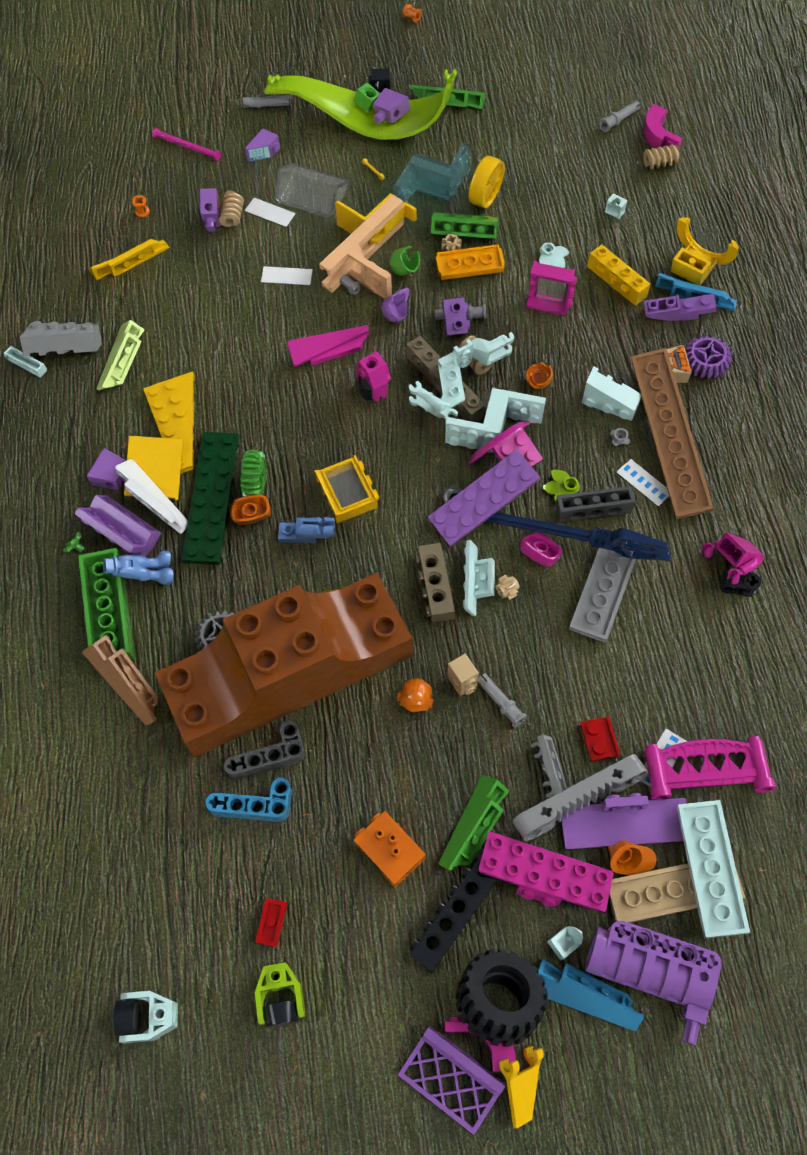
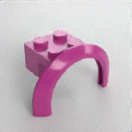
(508, 442)

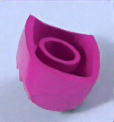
(541, 549)

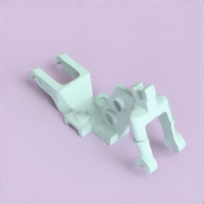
(450, 375)

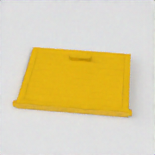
(159, 460)

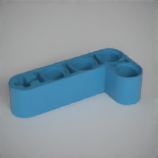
(249, 802)

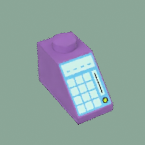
(262, 146)

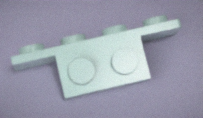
(478, 578)

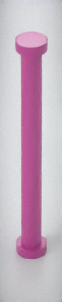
(215, 154)

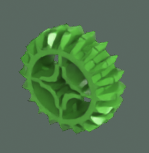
(253, 473)

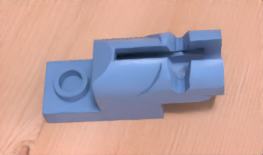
(306, 530)

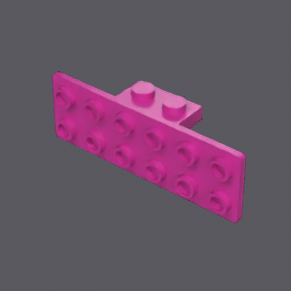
(546, 874)

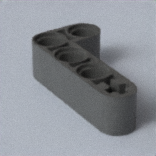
(264, 754)

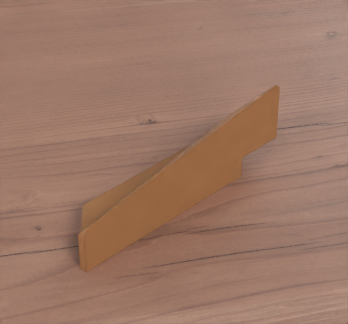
(123, 678)

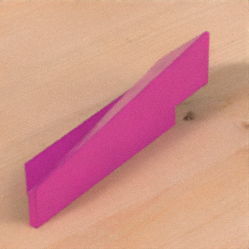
(327, 346)

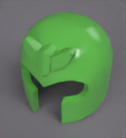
(401, 264)

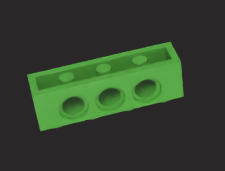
(464, 225)

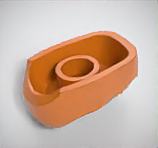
(250, 509)

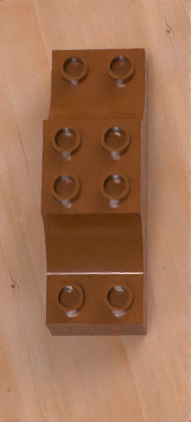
(283, 660)

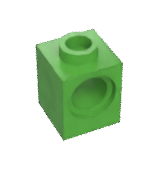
(366, 96)

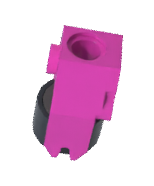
(373, 377)

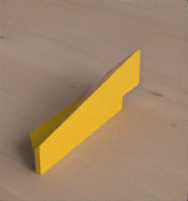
(129, 259)

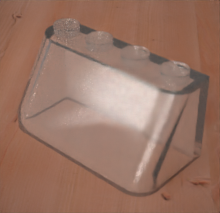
(310, 189)

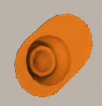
(631, 858)

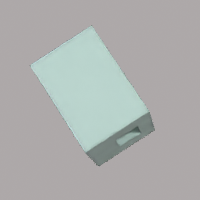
(613, 208)

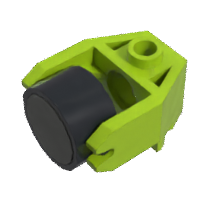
(283, 1012)

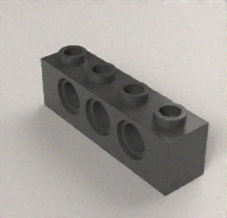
(594, 504)

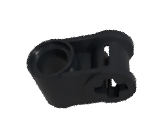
(742, 586)

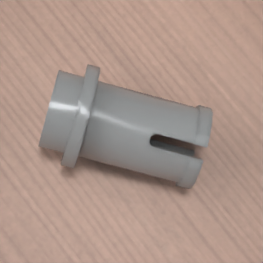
(353, 287)

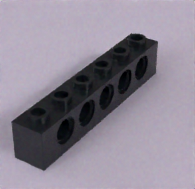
(431, 958)

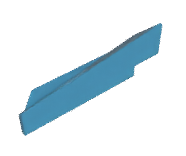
(689, 290)
(589, 995)

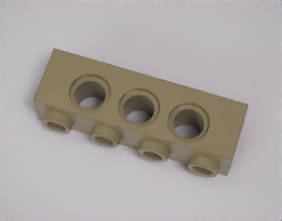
(436, 610)

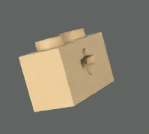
(463, 675)

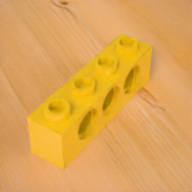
(618, 275)

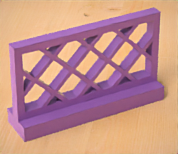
(466, 1064)

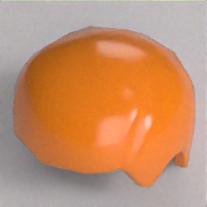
(539, 376)

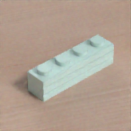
(27, 363)

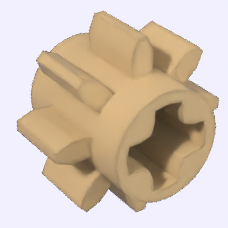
(451, 243)
(507, 587)

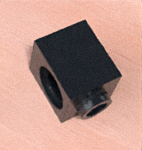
(380, 79)

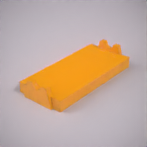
(470, 262)

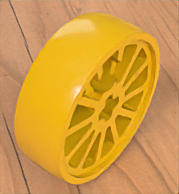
(486, 181)

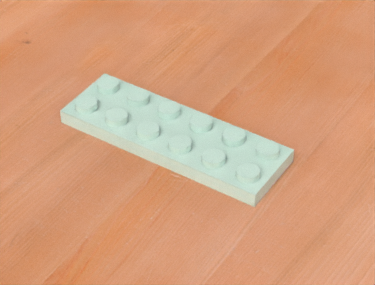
(712, 869)

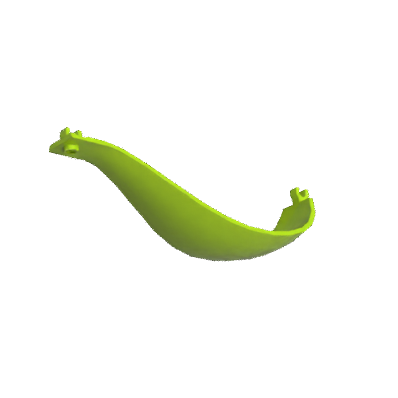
(340, 105)

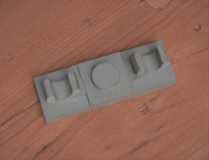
(551, 764)

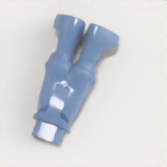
(136, 567)

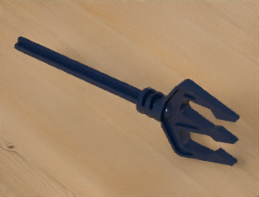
(622, 541)

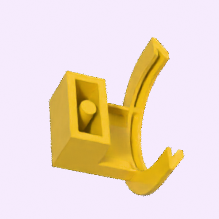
(694, 261)

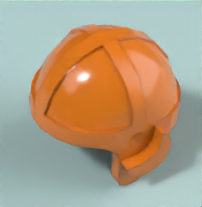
(416, 695)

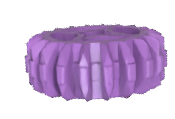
(718, 357)

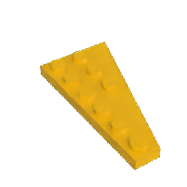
(174, 413)

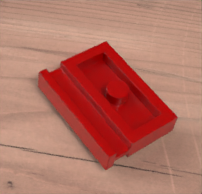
(599, 739)

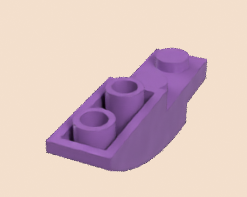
(679, 309)

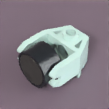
(128, 1017)

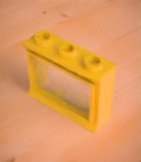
(347, 489)

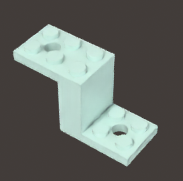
(500, 405)

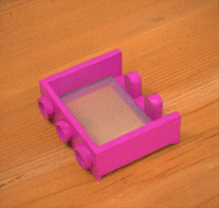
(551, 288)

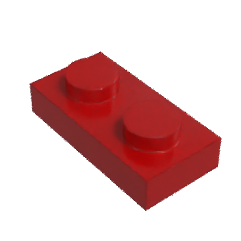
(271, 922)

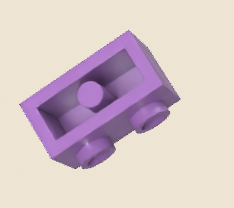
(455, 317)

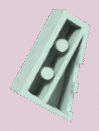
(610, 396)

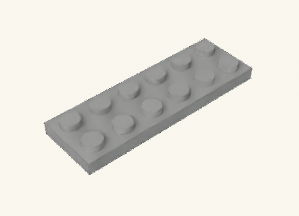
(602, 595)

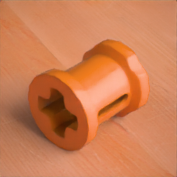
(412, 13)
(140, 206)

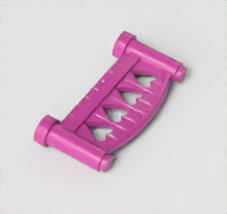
(664, 778)

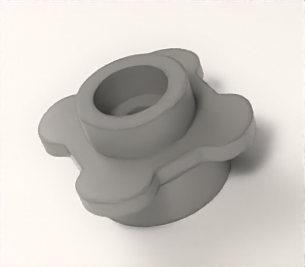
(620, 432)

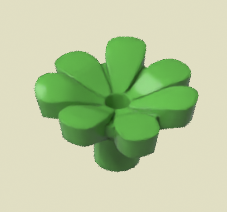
(74, 544)

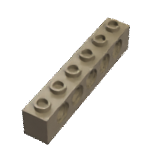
(426, 361)

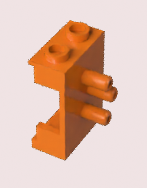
(389, 848)

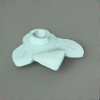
(553, 255)

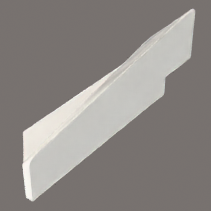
(146, 491)

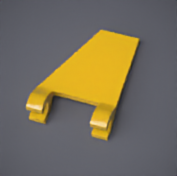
(522, 1085)

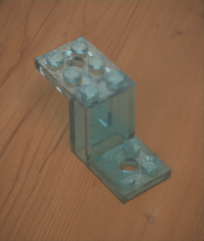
(433, 176)

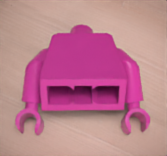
(738, 552)

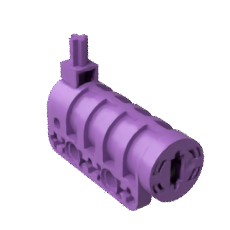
(658, 971)

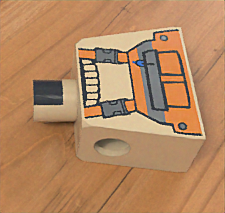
(679, 364)

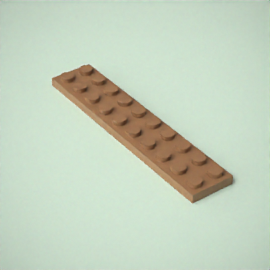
(671, 434)

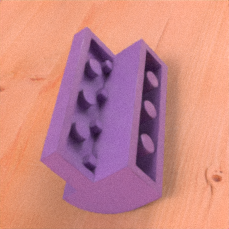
(119, 525)

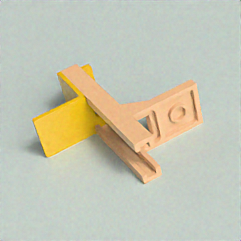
(365, 239)

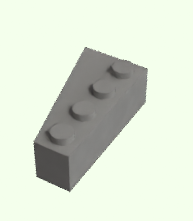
(60, 338)

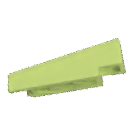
(121, 355)

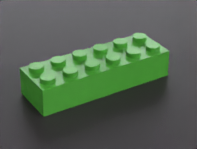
(105, 602)

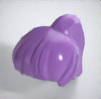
(395, 306)

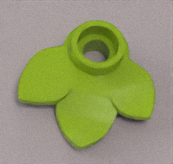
(559, 484)

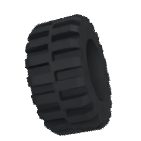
(490, 1021)

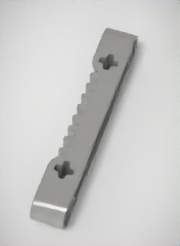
(611, 779)

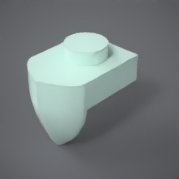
(566, 941)

